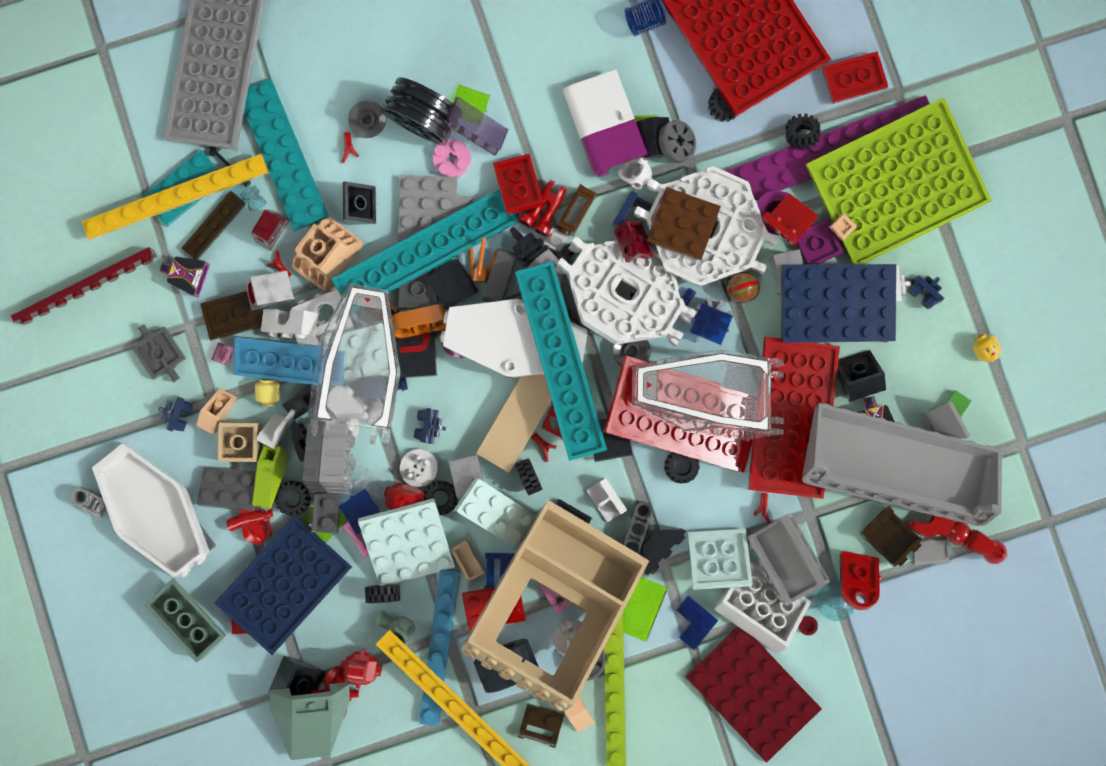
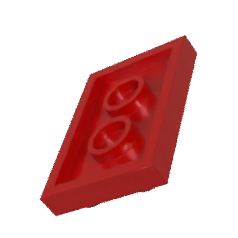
(855, 77)
(518, 184)
(476, 600)

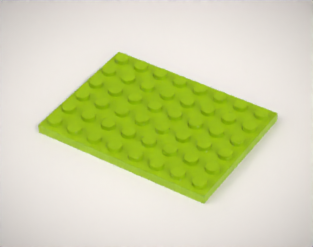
(900, 181)

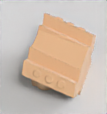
(325, 253)

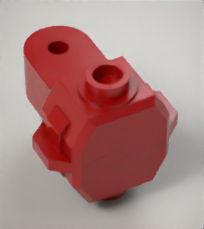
(402, 495)
(361, 668)

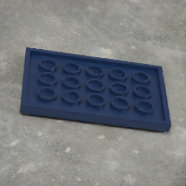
(838, 303)
(283, 585)

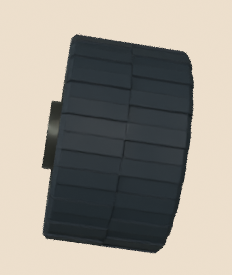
(491, 680)

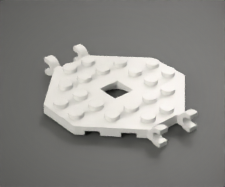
(736, 236)
(620, 320)

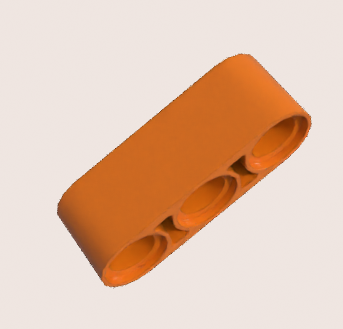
(419, 321)

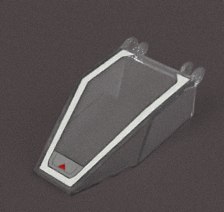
(357, 365)
(710, 393)

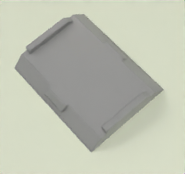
(933, 551)

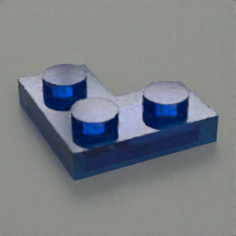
(700, 622)

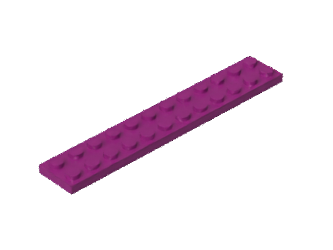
(788, 167)

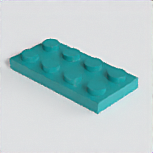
(193, 168)

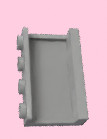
(788, 559)

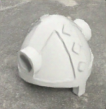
(636, 174)

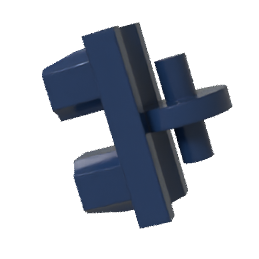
(930, 290)
(180, 406)
(431, 426)

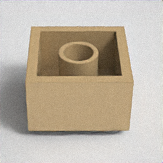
(239, 442)

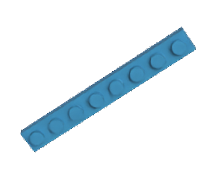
(440, 640)

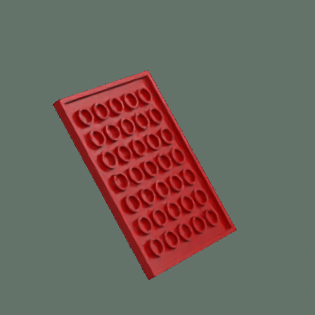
(749, 46)

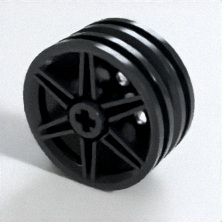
(419, 110)

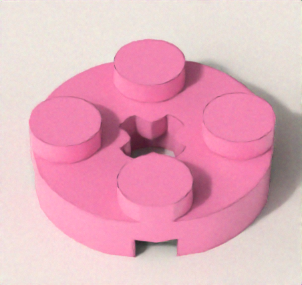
(445, 167)

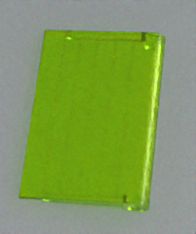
(643, 608)

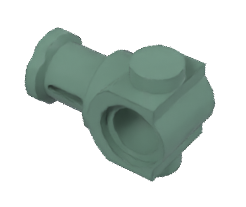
(401, 627)

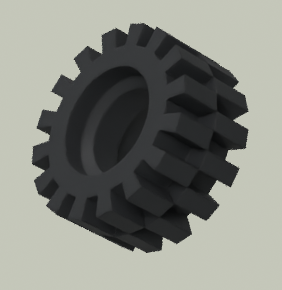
(716, 110)
(802, 122)
(528, 476)
(675, 476)
(446, 487)
(281, 502)
(382, 594)

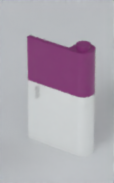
(604, 122)

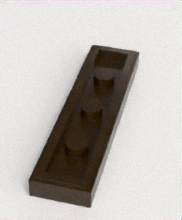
(214, 226)

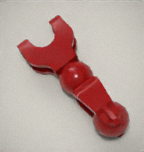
(961, 534)

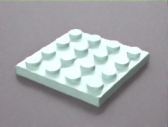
(406, 542)

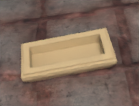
(467, 560)

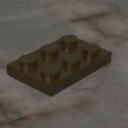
(230, 316)

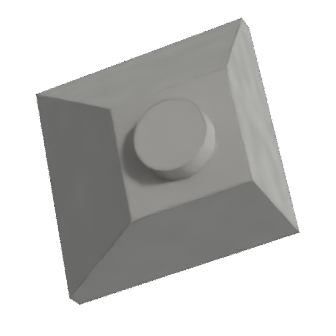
(945, 421)

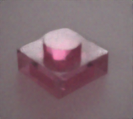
(222, 354)

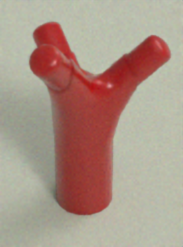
(348, 147)
(278, 264)
(544, 446)
(763, 507)

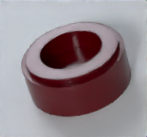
(808, 625)

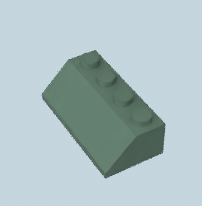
(185, 620)

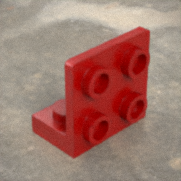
(790, 219)

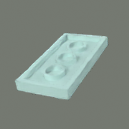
(495, 512)

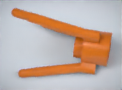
(479, 273)

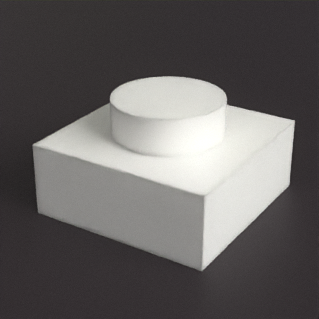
(556, 240)

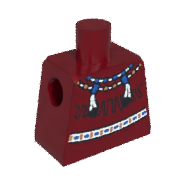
(269, 228)

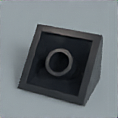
(649, 131)
(359, 203)

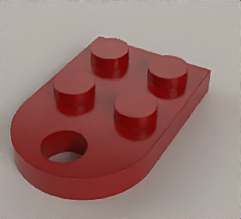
(859, 578)

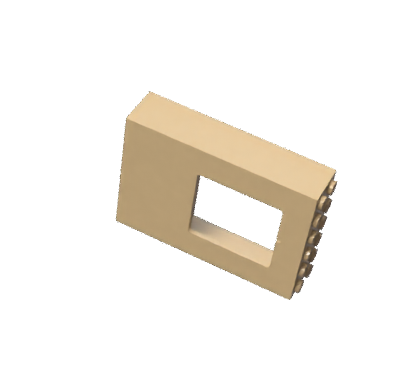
(579, 567)

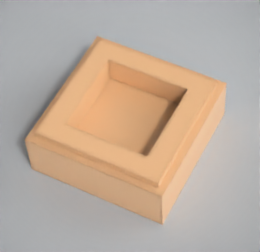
(842, 226)

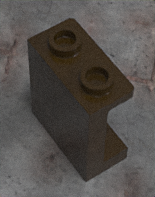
(891, 537)

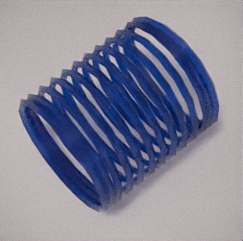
(631, 20)

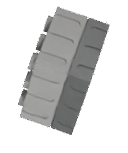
(329, 460)

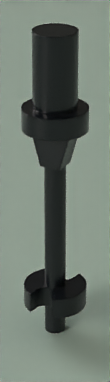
(214, 151)

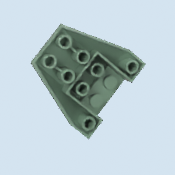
(310, 720)

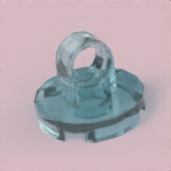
(832, 604)

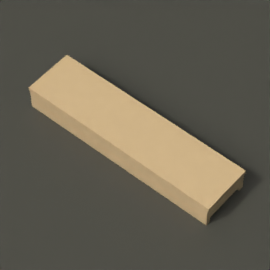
(516, 422)

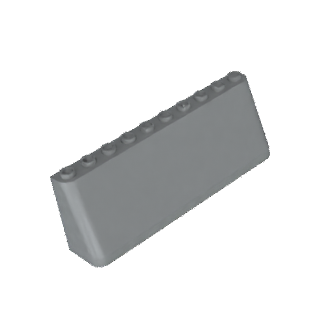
(903, 466)

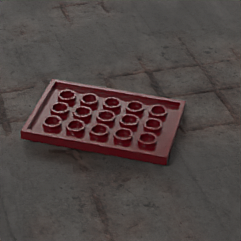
(753, 693)

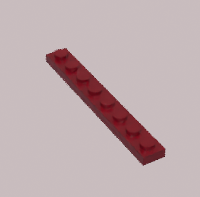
(78, 289)

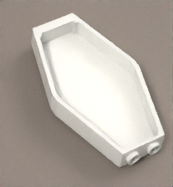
(498, 337)
(151, 511)

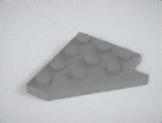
(426, 201)

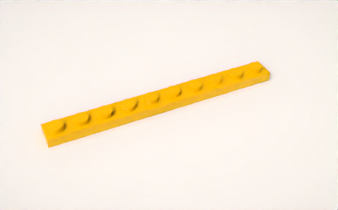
(175, 197)
(449, 701)

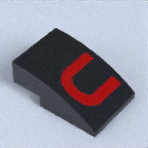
(417, 355)

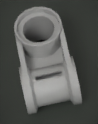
(93, 501)

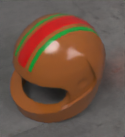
(743, 287)

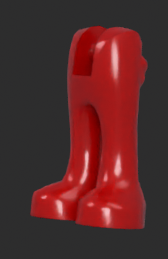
(554, 201)

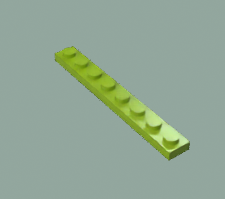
(615, 697)

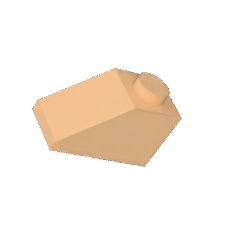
(215, 411)
(579, 715)

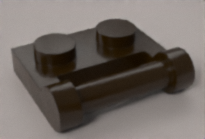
(544, 719)

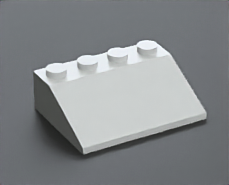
(761, 612)

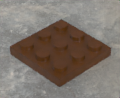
(683, 223)

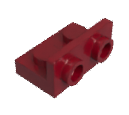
(633, 241)

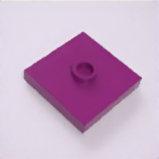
(819, 244)

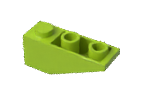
(269, 474)

